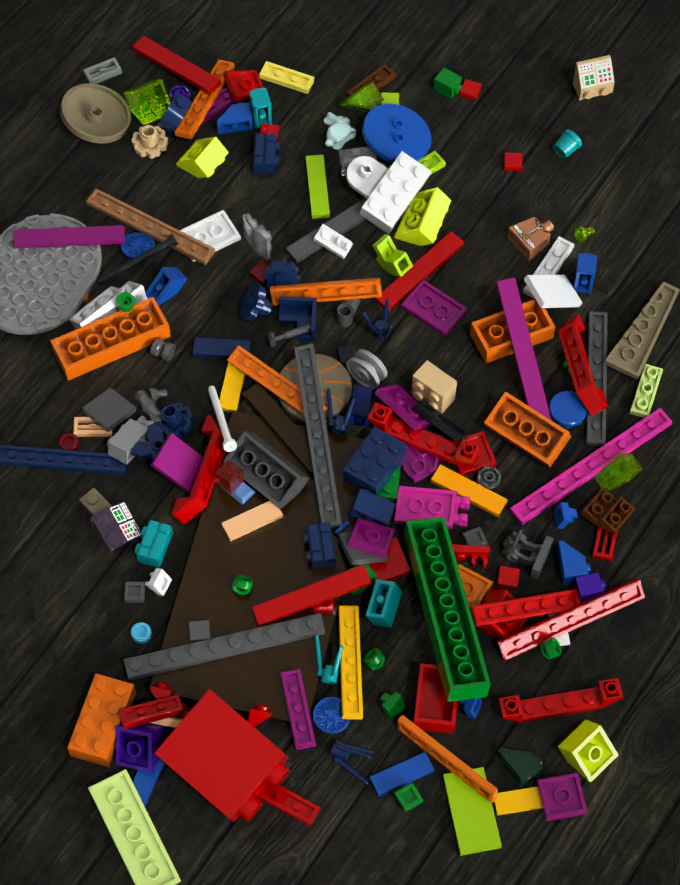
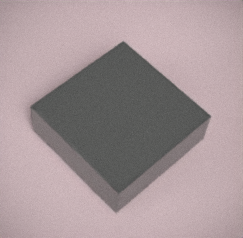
(475, 537)
(134, 592)
(199, 630)

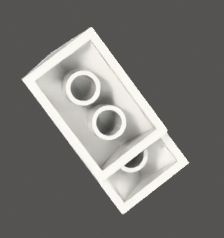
(105, 304)

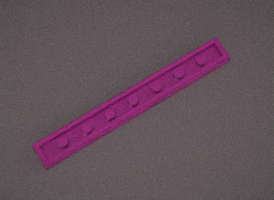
(522, 346)

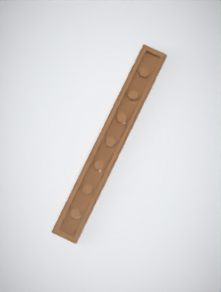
(150, 226)

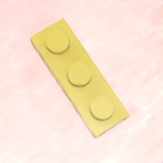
(286, 77)

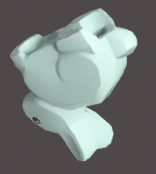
(339, 131)

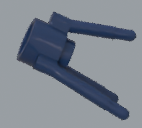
(380, 327)
(340, 424)
(342, 751)

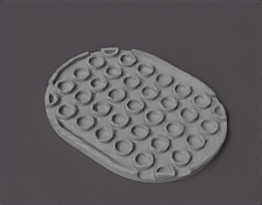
(44, 283)

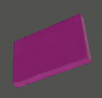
(434, 308)
(403, 405)
(178, 462)

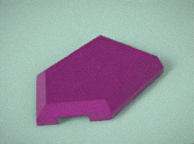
(419, 464)

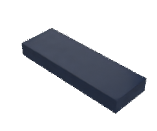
(218, 347)

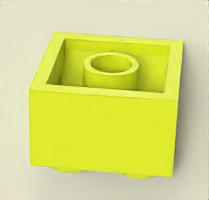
(203, 157)
(588, 750)

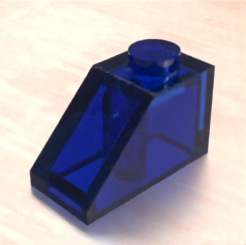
(362, 405)

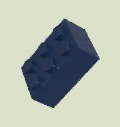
(375, 461)

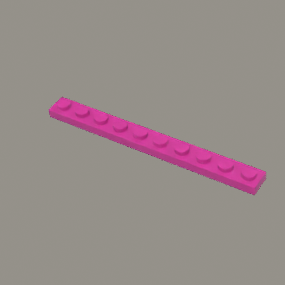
(590, 466)

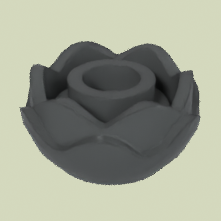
(490, 472)

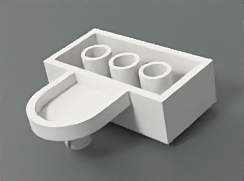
(386, 190)

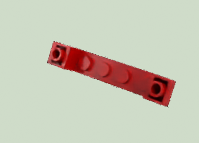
(579, 367)
(421, 439)
(189, 507)
(561, 704)
(257, 713)

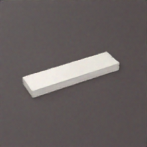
(553, 260)

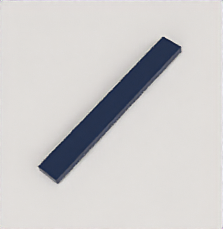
(61, 459)

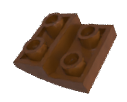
(608, 511)

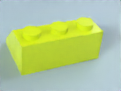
(423, 217)

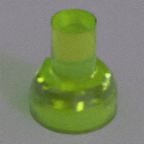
(582, 234)

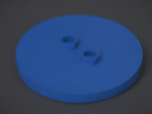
(395, 129)

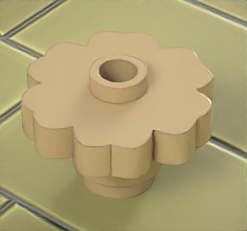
(149, 141)

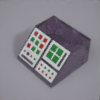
(115, 527)

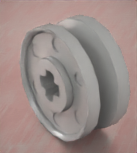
(366, 368)

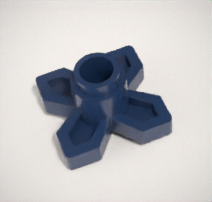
(151, 447)

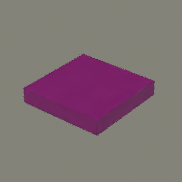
(371, 537)
(562, 796)

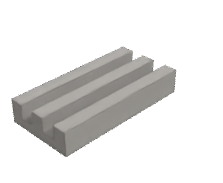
(103, 72)

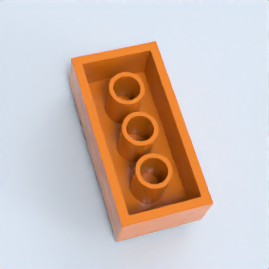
(493, 336)
(527, 429)
(96, 727)

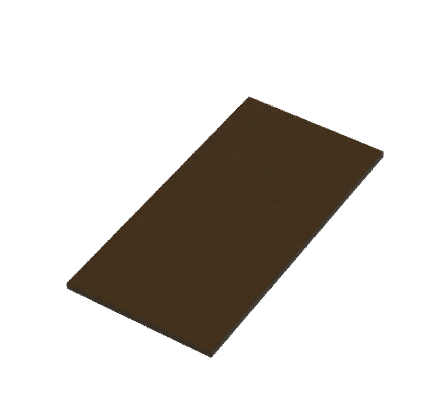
(276, 564)

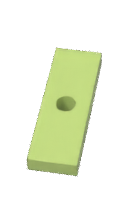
(644, 399)

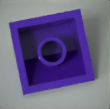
(138, 746)

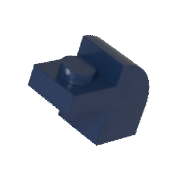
(174, 114)

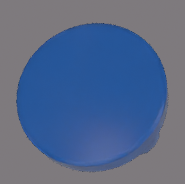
(567, 409)

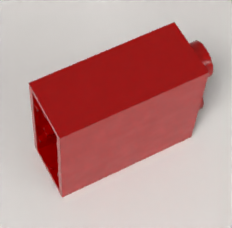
(224, 757)

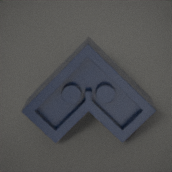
(299, 312)

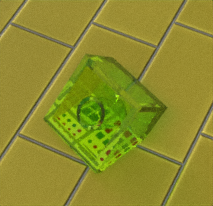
(148, 101)

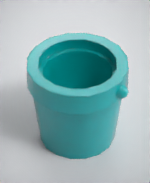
(567, 144)

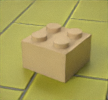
(433, 387)

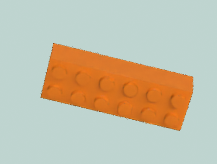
(110, 338)

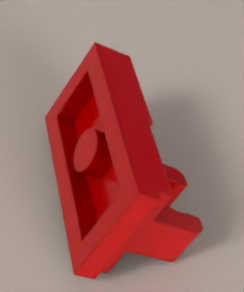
(472, 553)

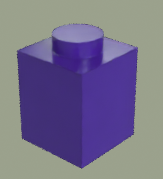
(589, 586)

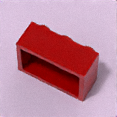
(432, 708)

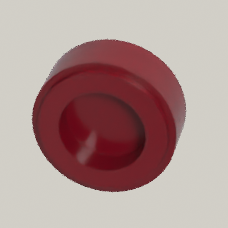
(69, 442)

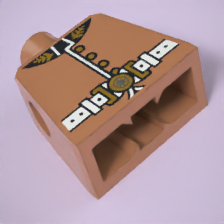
(530, 236)

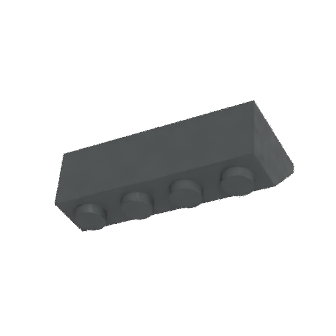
(267, 469)

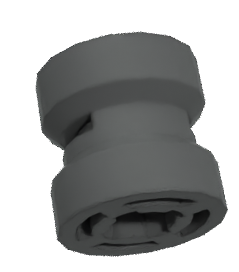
(163, 349)

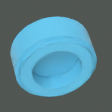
(141, 632)

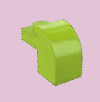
(392, 260)

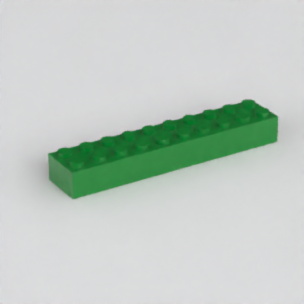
(446, 610)

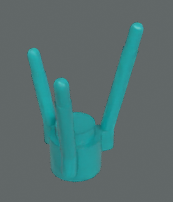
(330, 673)

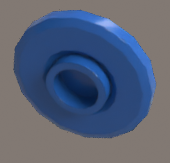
(136, 244)
(328, 716)

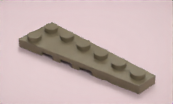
(636, 344)

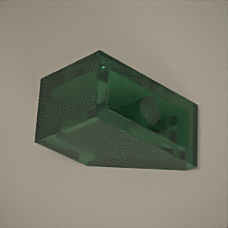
(521, 765)

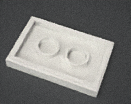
(214, 231)
(553, 291)

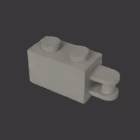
(125, 439)

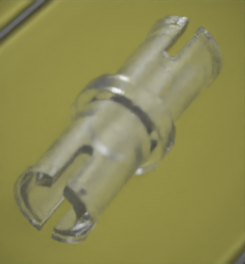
(148, 406)

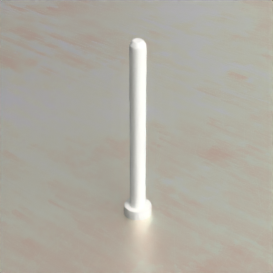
(229, 444)

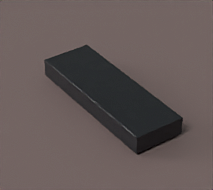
(441, 422)

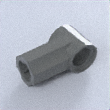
(347, 308)

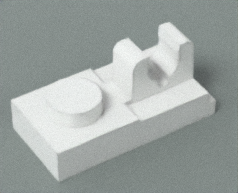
(333, 241)

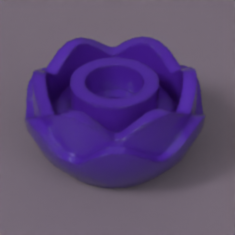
(181, 90)

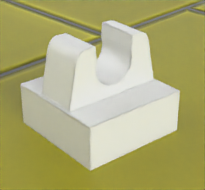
(159, 581)

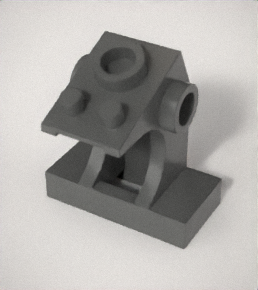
(540, 552)

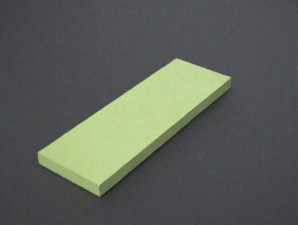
(133, 831)

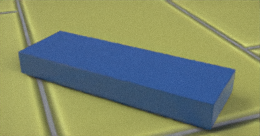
(401, 774)

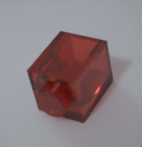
(229, 476)

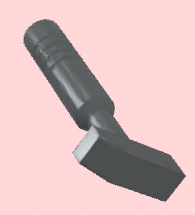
(288, 334)

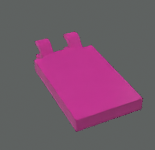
(427, 503)

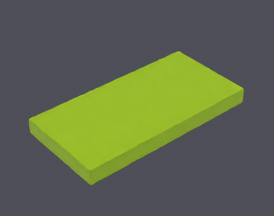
(471, 816)

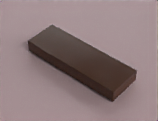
(379, 77)

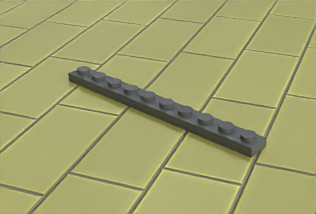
(318, 435)
(224, 646)

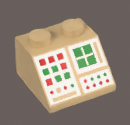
(593, 77)

